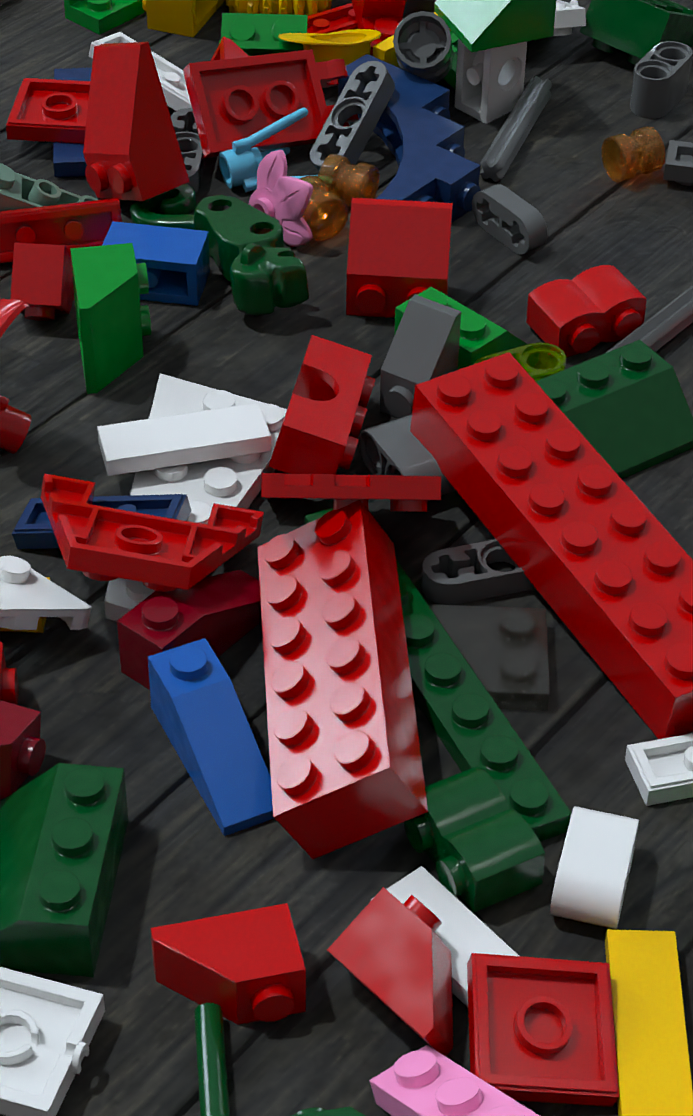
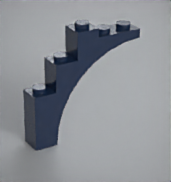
(424, 143)

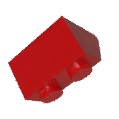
(395, 253)

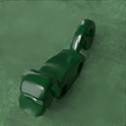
(241, 244)

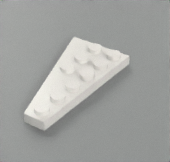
(218, 481)

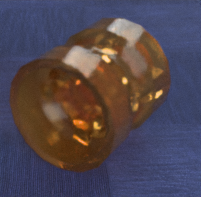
(639, 152)
(349, 180)
(325, 211)

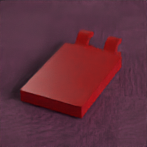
(252, 92)

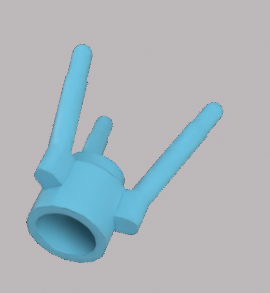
(241, 162)

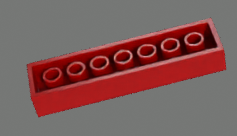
(570, 528)

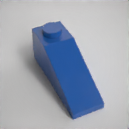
(211, 734)

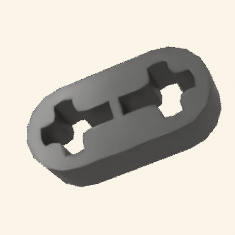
(509, 219)

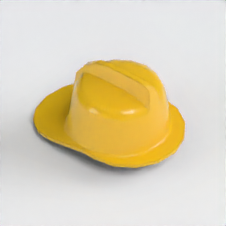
(336, 45)

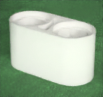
(594, 867)

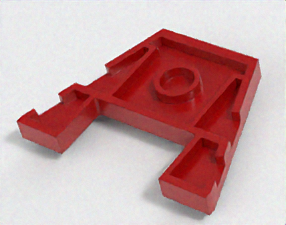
(404, 492)
(142, 546)

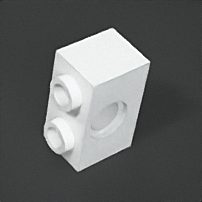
(489, 80)

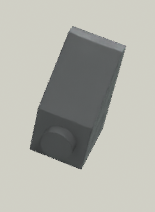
(421, 350)

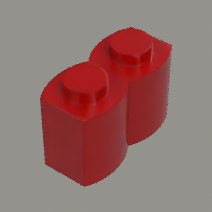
(586, 310)

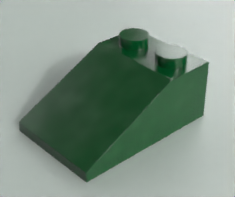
(637, 25)

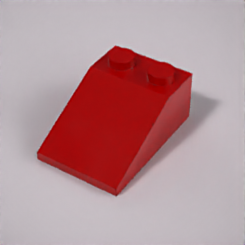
(128, 127)

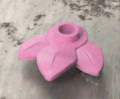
(283, 198)

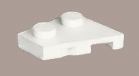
(29, 595)

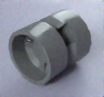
(424, 46)

